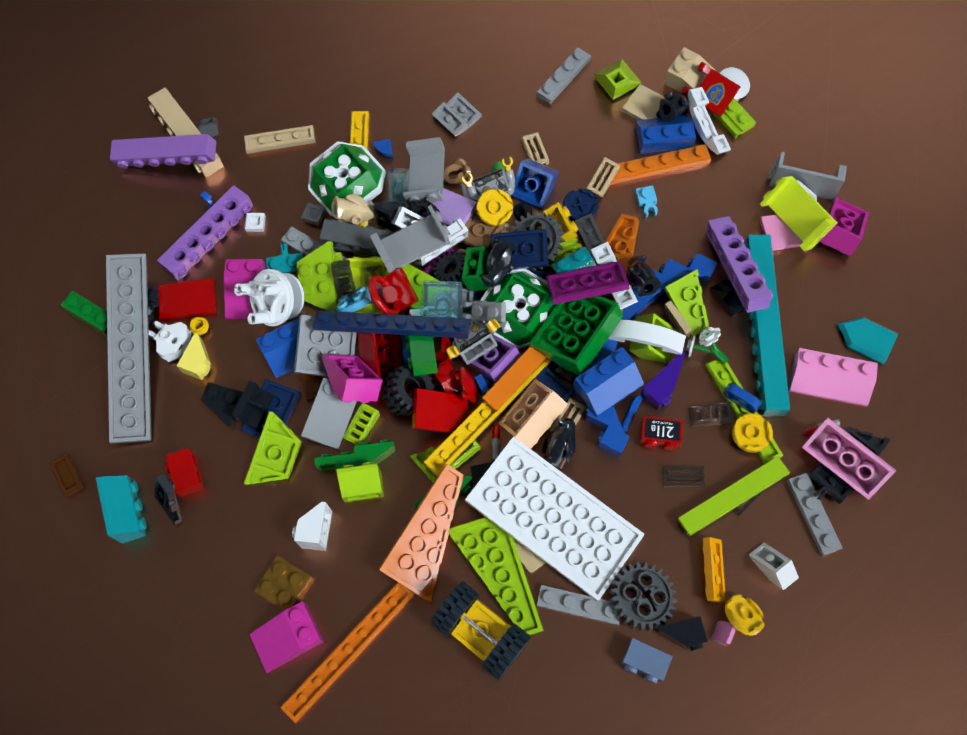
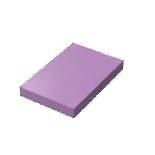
(454, 207)

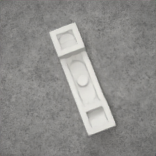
(701, 119)
(603, 255)
(649, 334)

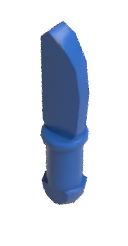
(631, 411)

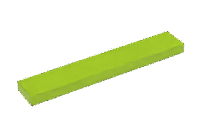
(723, 376)
(733, 496)

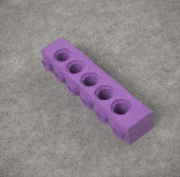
(195, 235)
(739, 264)

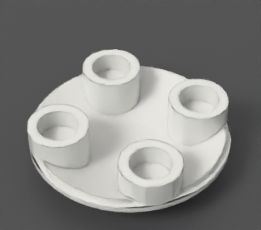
(739, 78)

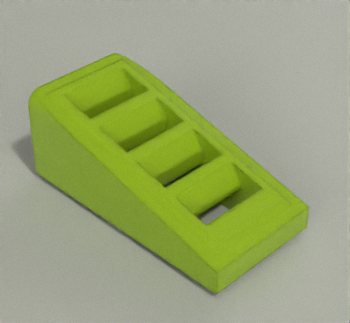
(356, 421)

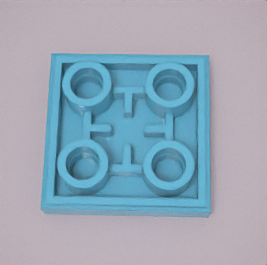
(355, 301)

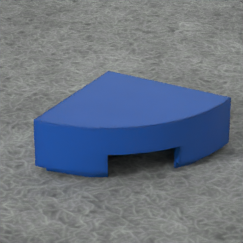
(383, 147)
(207, 199)

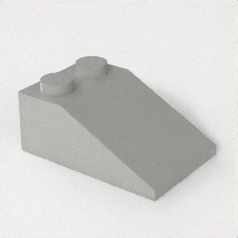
(328, 417)

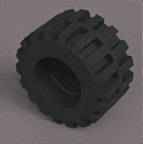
(395, 392)

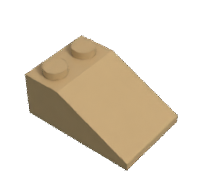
(685, 71)

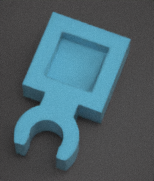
(647, 198)

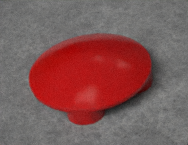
(468, 384)

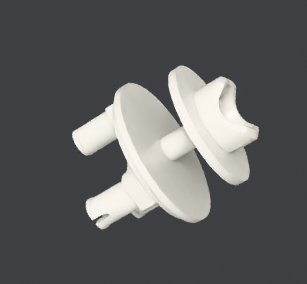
(273, 297)

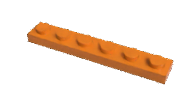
(661, 163)

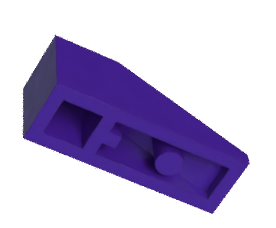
(661, 387)

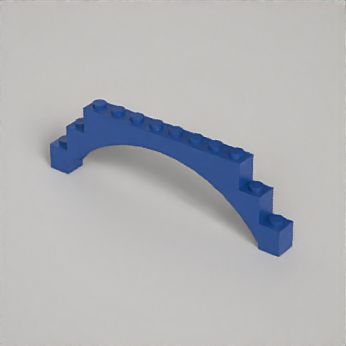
(614, 438)

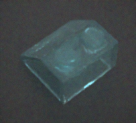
(441, 299)

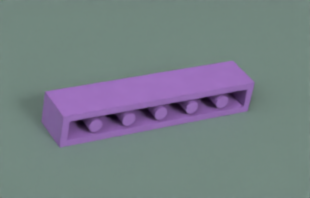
(163, 150)

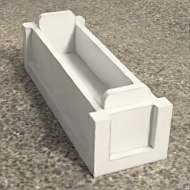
(458, 232)

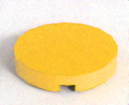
(494, 207)
(752, 433)
(744, 615)

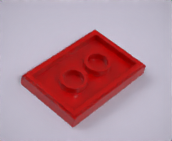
(187, 299)
(438, 411)

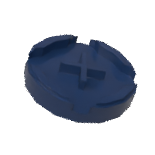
(581, 203)

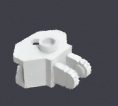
(170, 339)

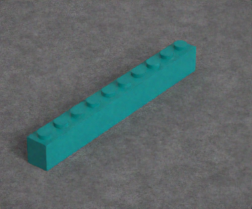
(768, 336)

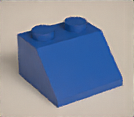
(534, 182)

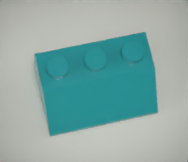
(121, 508)

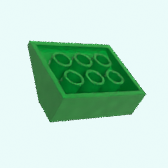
(577, 332)

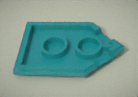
(868, 338)

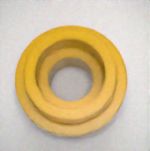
(196, 322)

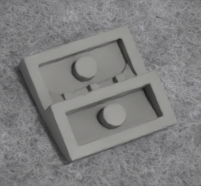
(457, 114)

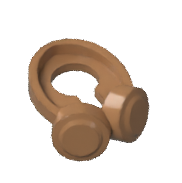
(459, 164)

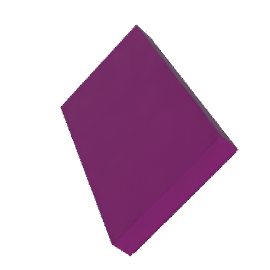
(587, 282)

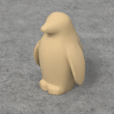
(352, 209)

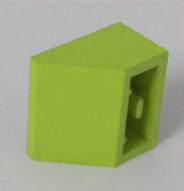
(360, 482)

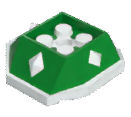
(363, 172)
(523, 323)

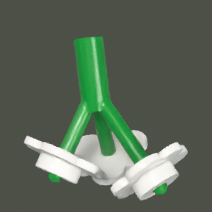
(708, 337)

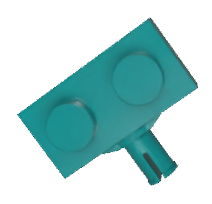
(285, 262)

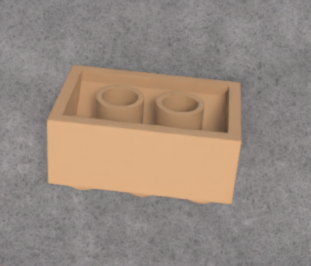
(533, 413)

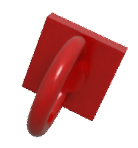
(392, 292)

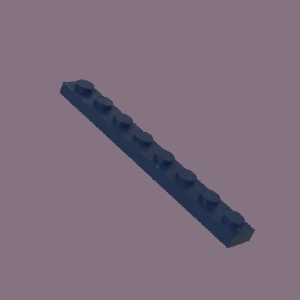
(392, 324)

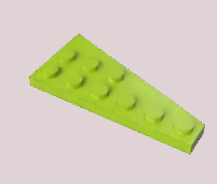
(499, 566)

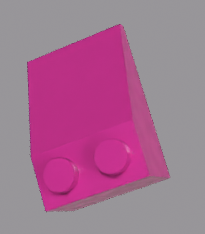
(849, 227)
(240, 272)
(352, 378)
(286, 636)

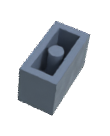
(646, 660)

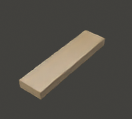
(279, 139)

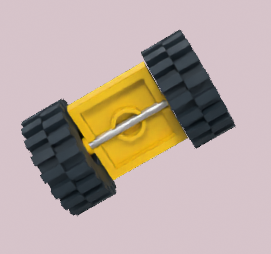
(480, 630)

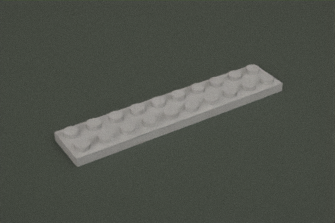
(128, 348)

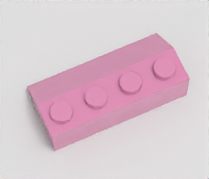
(833, 377)
(848, 458)

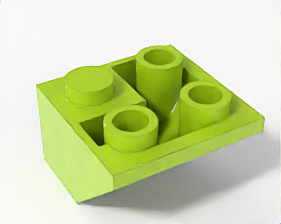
(617, 79)

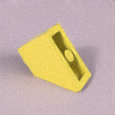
(195, 359)

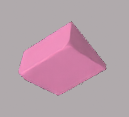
(723, 633)

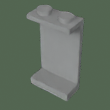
(425, 170)
(821, 184)
(412, 241)

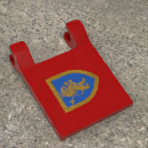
(717, 88)

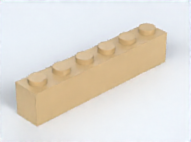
(179, 125)

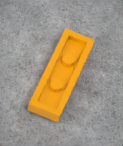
(714, 570)

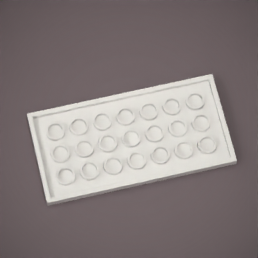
(555, 518)

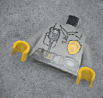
(496, 180)
(478, 343)

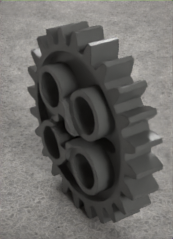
(553, 231)
(656, 585)

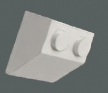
(313, 528)

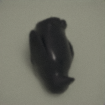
(672, 106)
(498, 262)
(642, 276)
(560, 444)

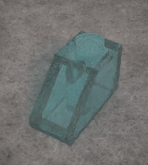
(398, 184)

